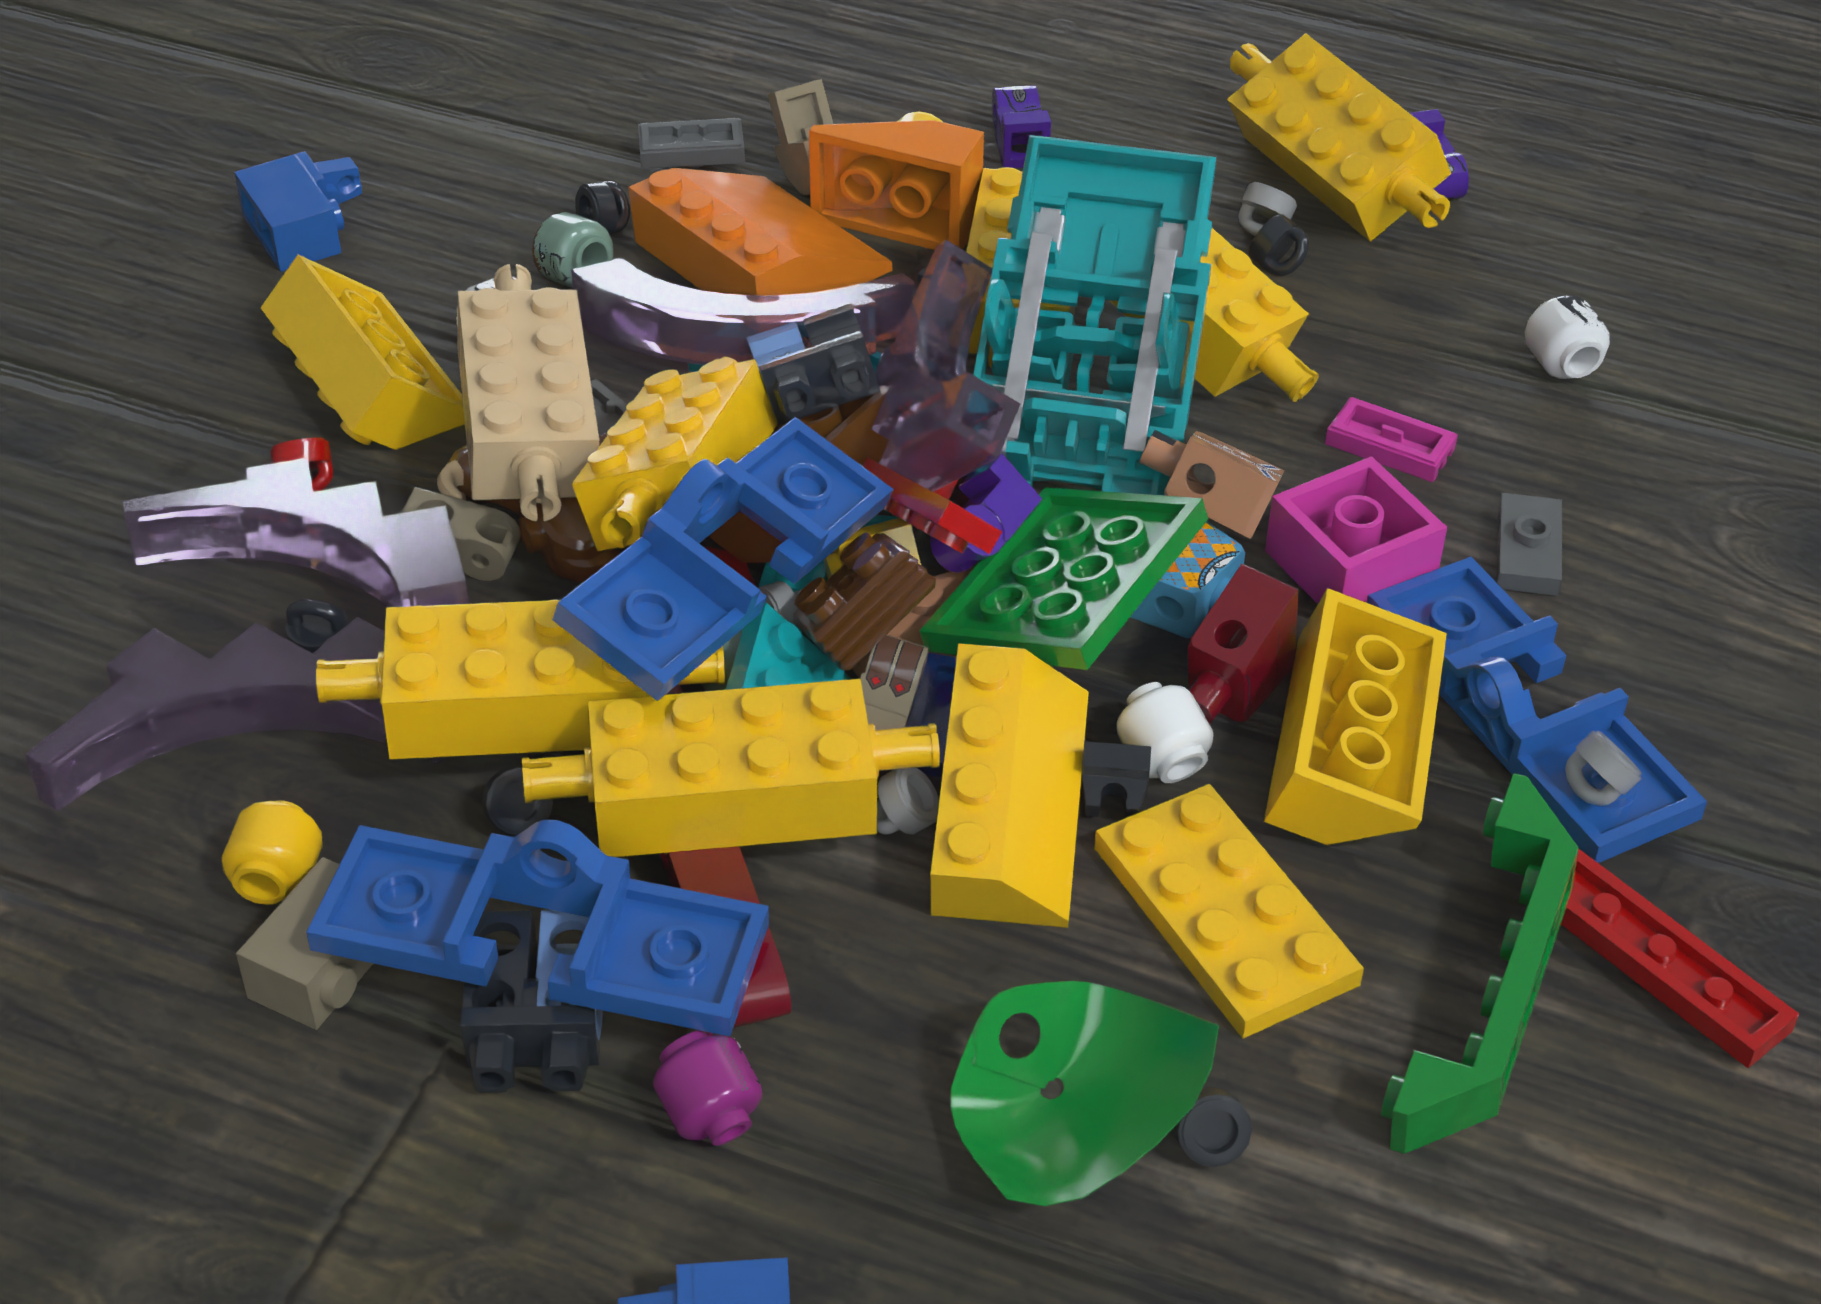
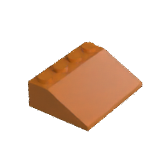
(745, 235)

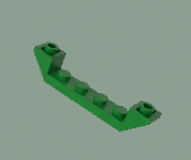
(1449, 1096)

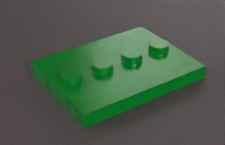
(1068, 575)

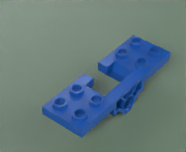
(675, 602)
(1483, 688)
(641, 955)

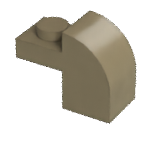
(794, 114)

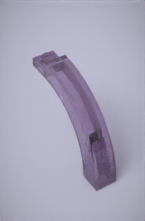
(706, 325)

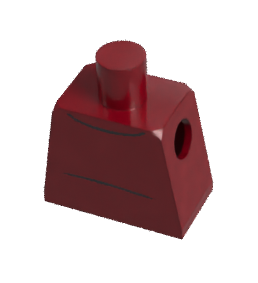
(1243, 645)

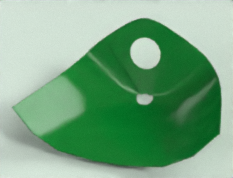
(1125, 1077)

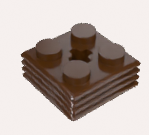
(861, 598)

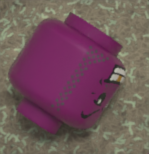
(707, 1087)

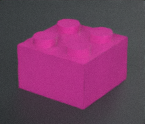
(1353, 532)

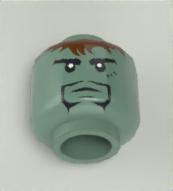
(569, 243)

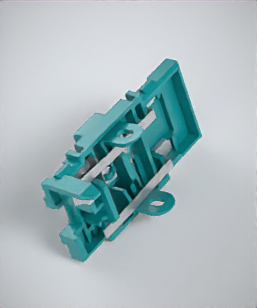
(1102, 229)

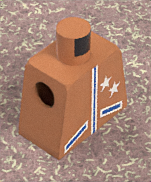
(1241, 483)

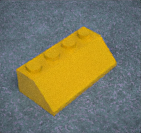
(362, 357)
(1356, 724)
(1009, 790)

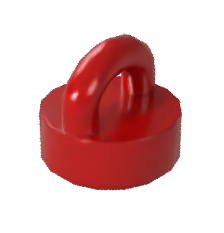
(317, 454)

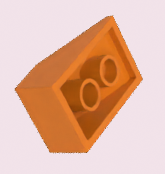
(898, 179)

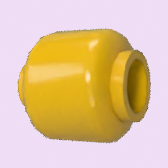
(271, 850)

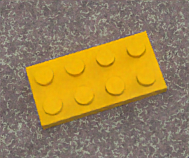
(1228, 910)

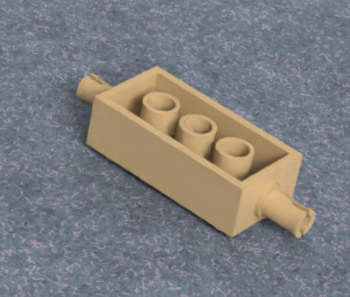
(525, 392)

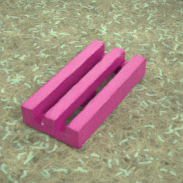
(1391, 439)

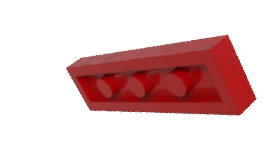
(934, 513)
(1675, 965)

